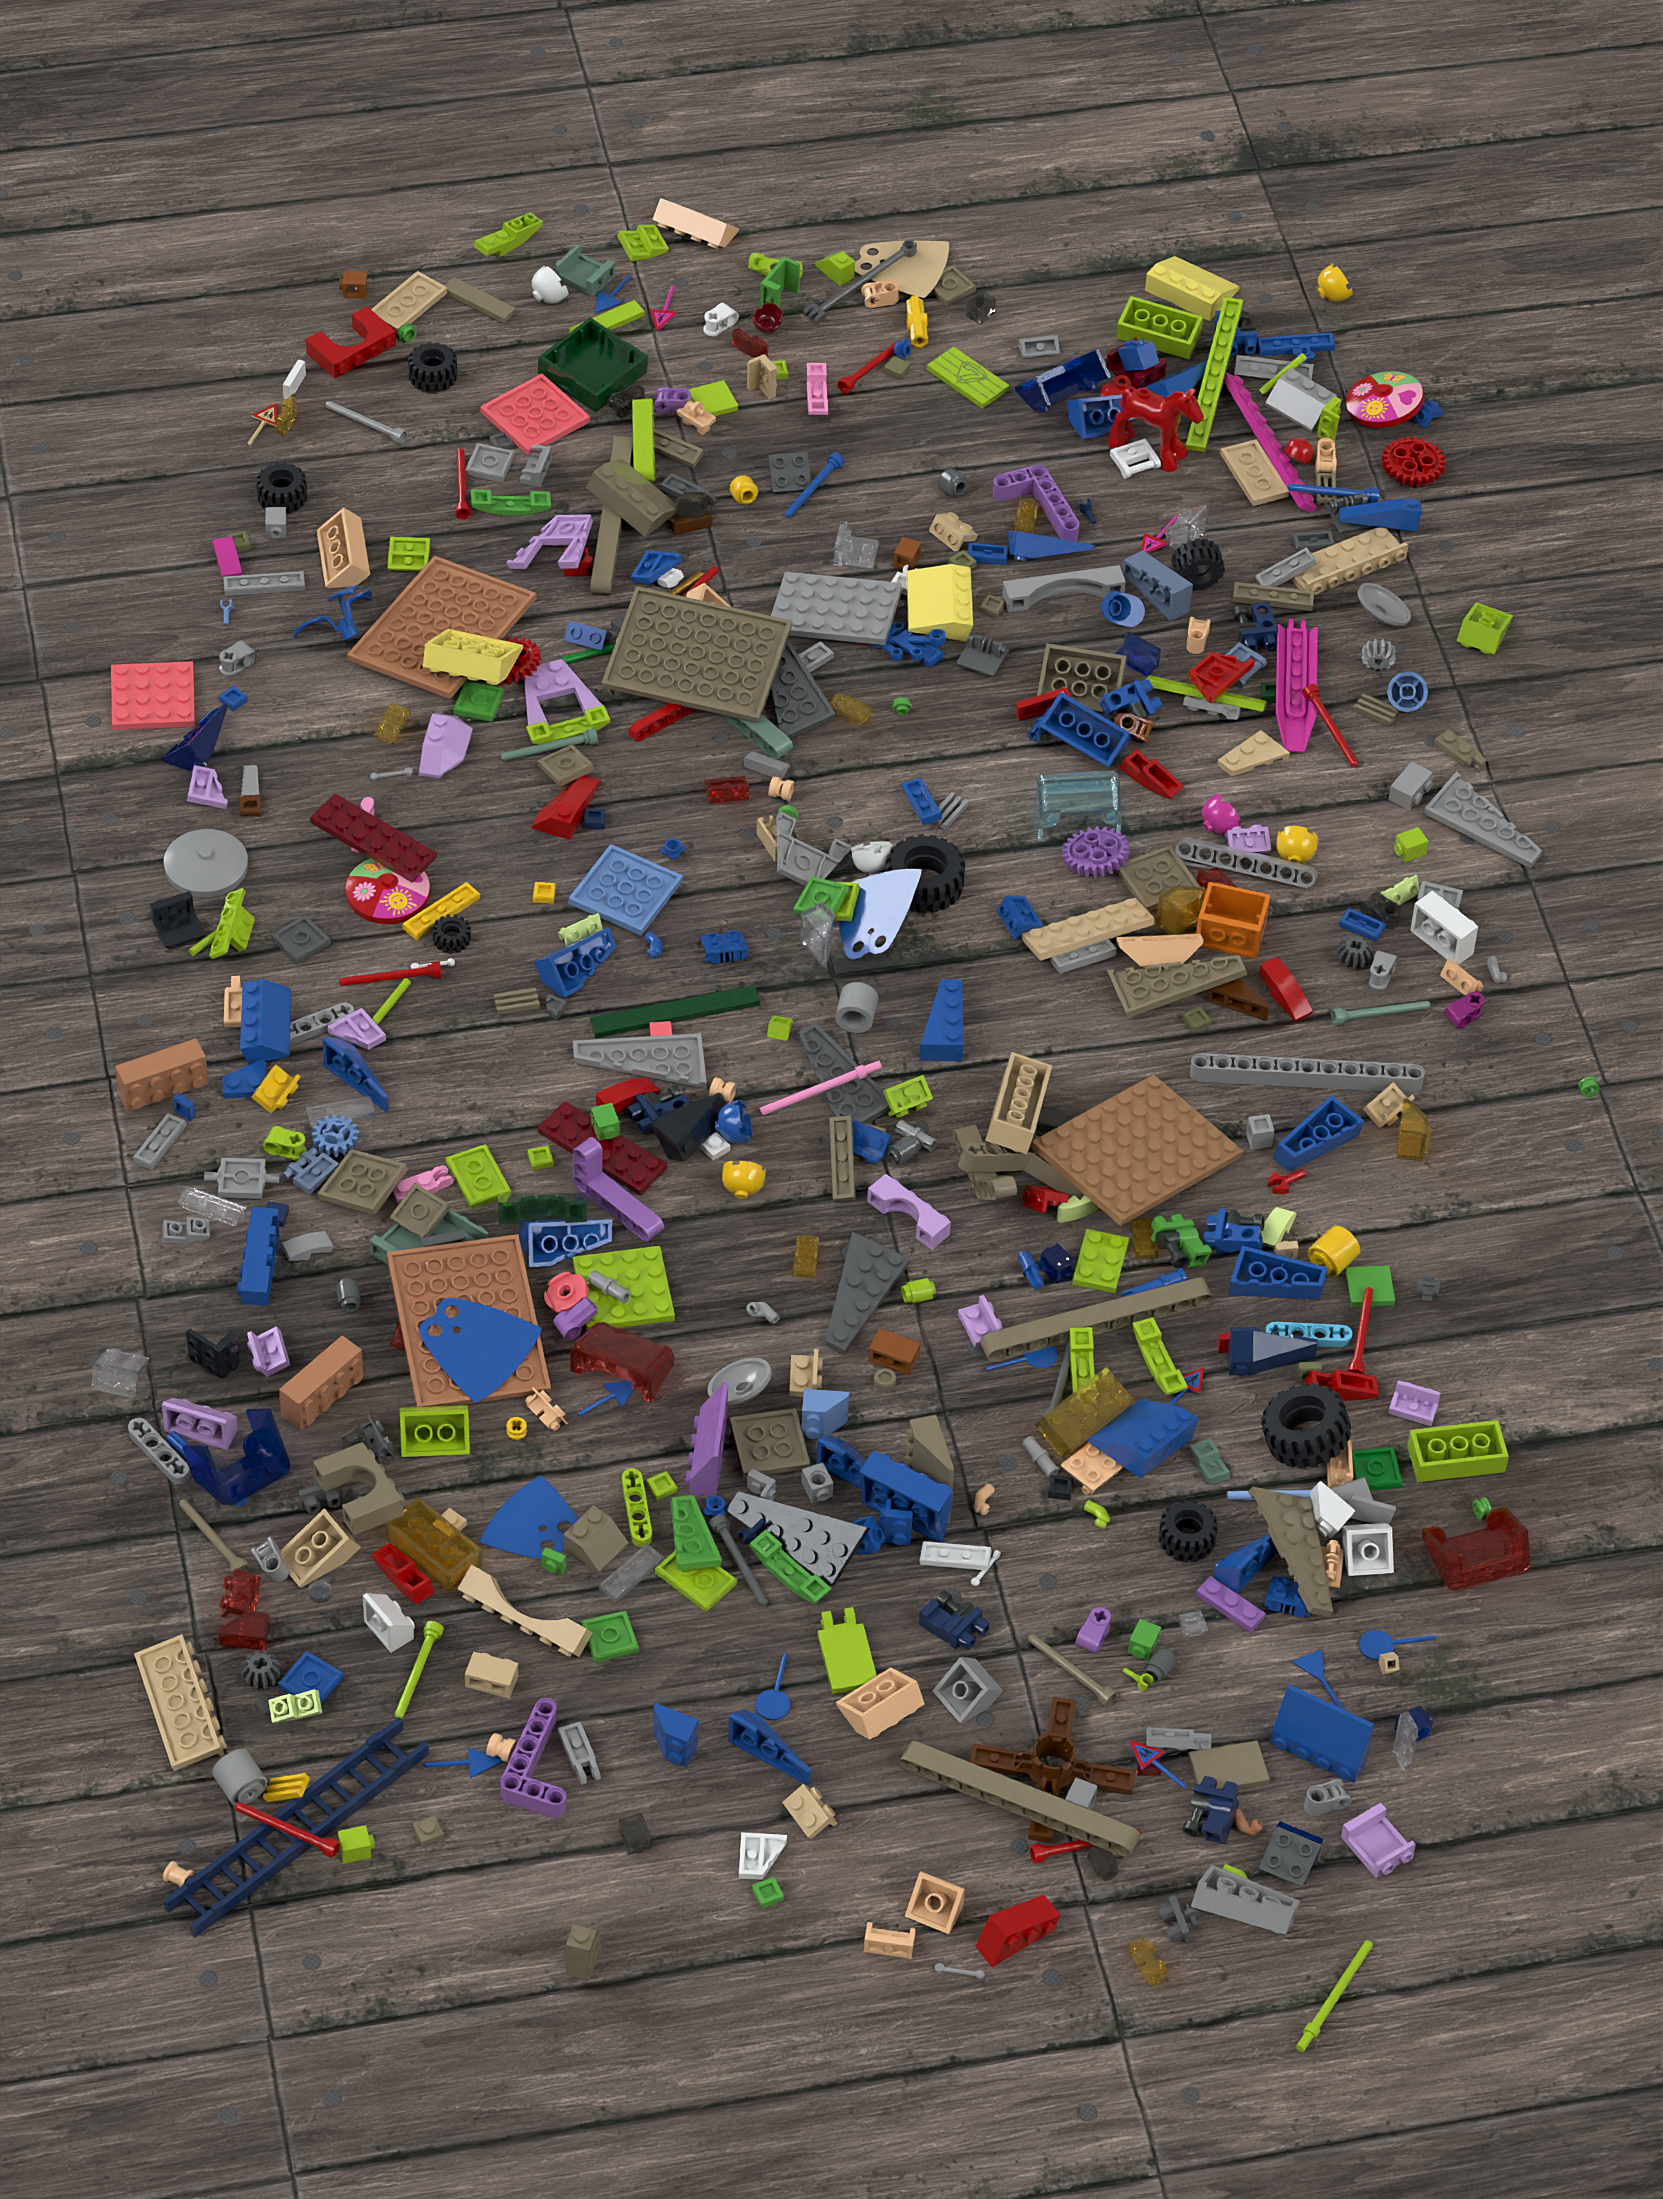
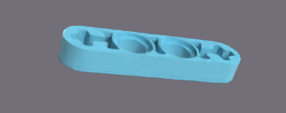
(1309, 1329)

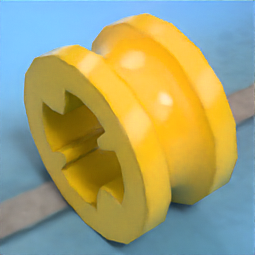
(516, 1422)

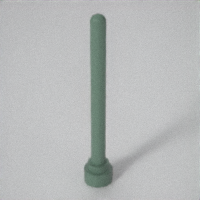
(588, 737)
(1340, 1016)

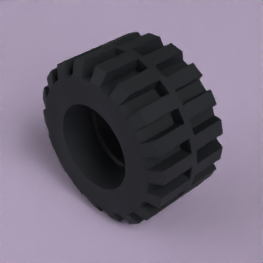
(432, 367)
(282, 487)
(1199, 563)
(1190, 1516)

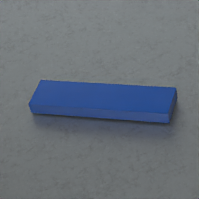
(1285, 344)

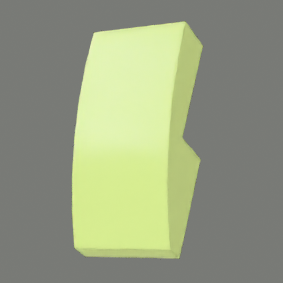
(1075, 1209)
(1276, 1225)
(295, 1706)

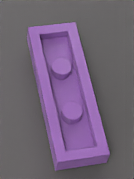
(1230, 1604)

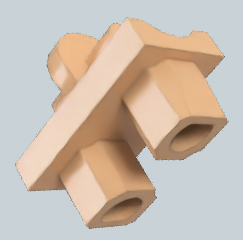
(695, 415)

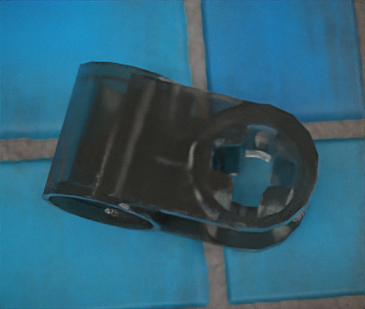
(625, 400)
(1381, 910)

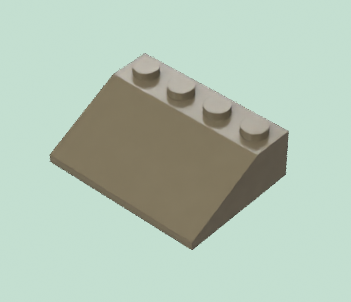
(631, 496)
(1083, 672)
(928, 1451)

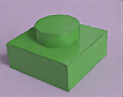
(553, 1561)
(767, 1893)

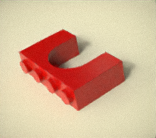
(341, 359)

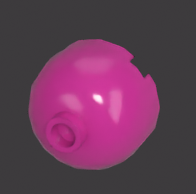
(1219, 815)

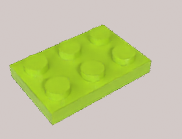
(1100, 1261)

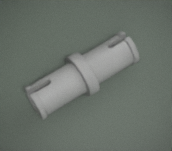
(925, 1140)
(609, 1286)
(1040, 1456)

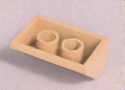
(881, 1703)

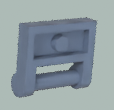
(1243, 654)

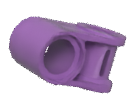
(672, 400)
(1094, 1630)

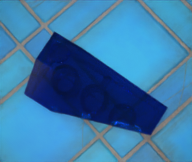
(198, 743)

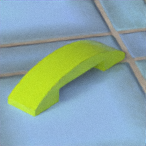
(594, 718)
(1081, 1356)
(1157, 1358)

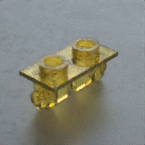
(1154, 1968)

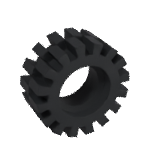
(451, 942)

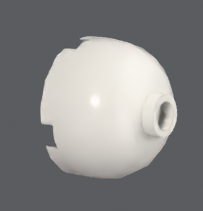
(547, 286)
(871, 857)

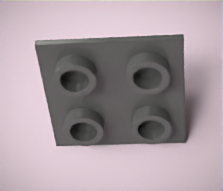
(789, 471)
(1333, 509)
(982, 655)
(1290, 1856)

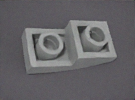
(186, 1232)
(302, 1246)

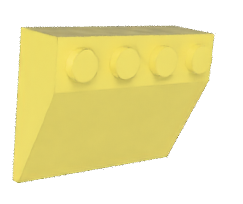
(1189, 287)
(940, 600)
(471, 656)

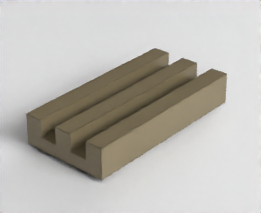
(1325, 476)
(1377, 708)
(516, 998)

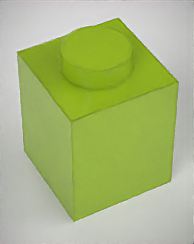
(1411, 844)
(355, 1844)

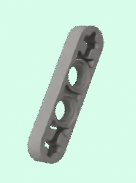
(314, 1022)
(160, 1449)

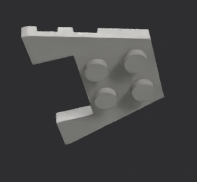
(801, 860)

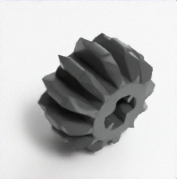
(1355, 951)
(260, 1669)

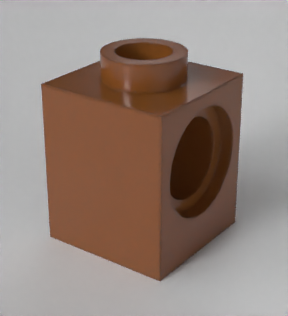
(354, 284)
(907, 553)

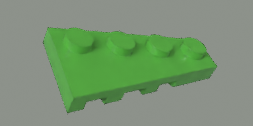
(691, 1536)

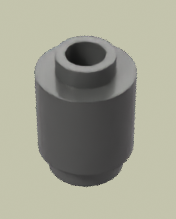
(903, 1149)
(348, 1295)
(1160, 1664)

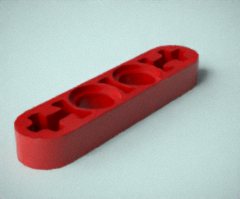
(658, 720)

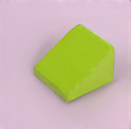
(779, 1028)

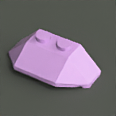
(444, 745)

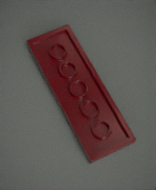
(373, 837)
(620, 1157)

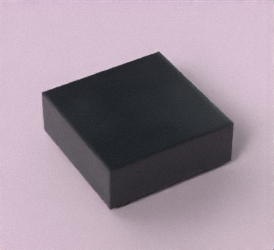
(1060, 1487)

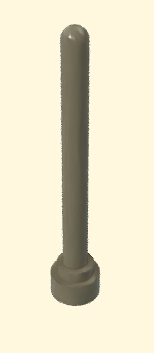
(235, 1562)
(1105, 1695)

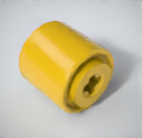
(1334, 1250)

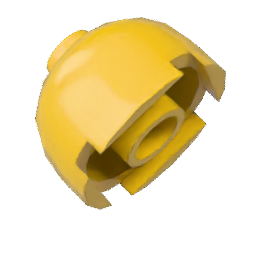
(1333, 285)
(1296, 844)
(743, 1179)

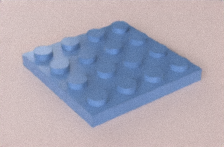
(625, 889)

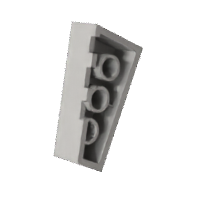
(1244, 1901)

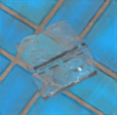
(854, 551)
(118, 1372)

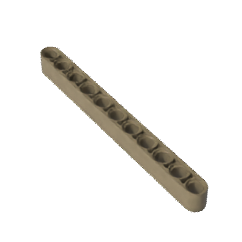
(610, 528)
(1101, 1317)
(1020, 1799)

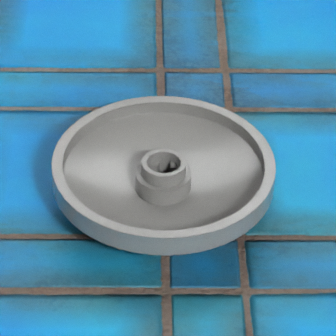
(206, 863)

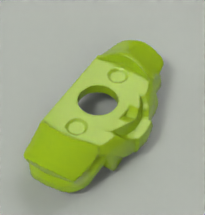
(762, 264)

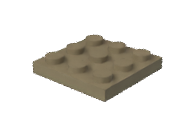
(1153, 874)
(362, 1181)
(769, 1442)

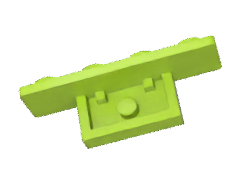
(233, 927)

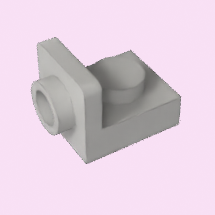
(761, 1484)

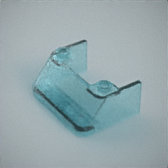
(1077, 795)

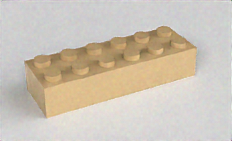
(1018, 1103)

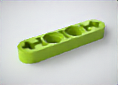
(636, 1507)

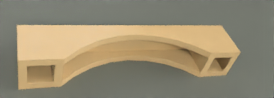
(563, 1632)

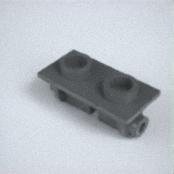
(382, 1444)

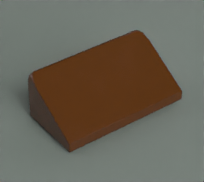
(687, 524)

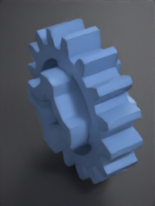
(335, 1135)

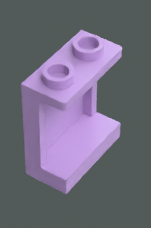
(1377, 1841)

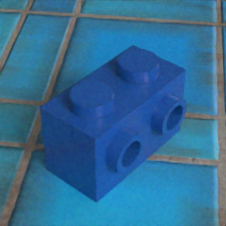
(1138, 355)

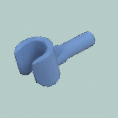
(226, 611)

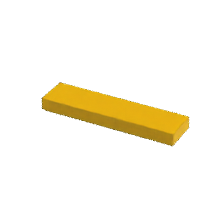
(449, 904)

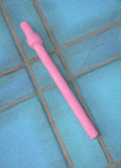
(859, 1072)

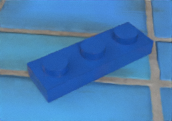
(921, 801)

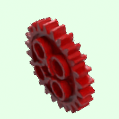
(1413, 461)
(525, 663)

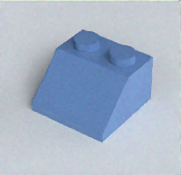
(823, 1412)

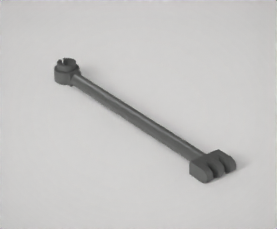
(817, 313)

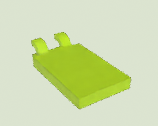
(845, 1652)

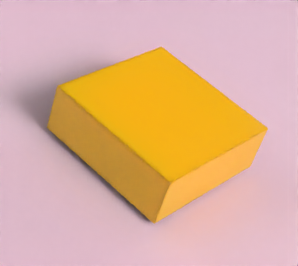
(544, 892)

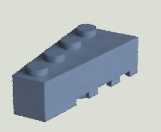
(1159, 584)

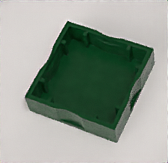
(592, 364)

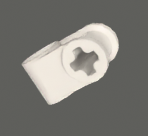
(719, 319)

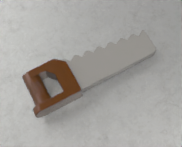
(250, 792)

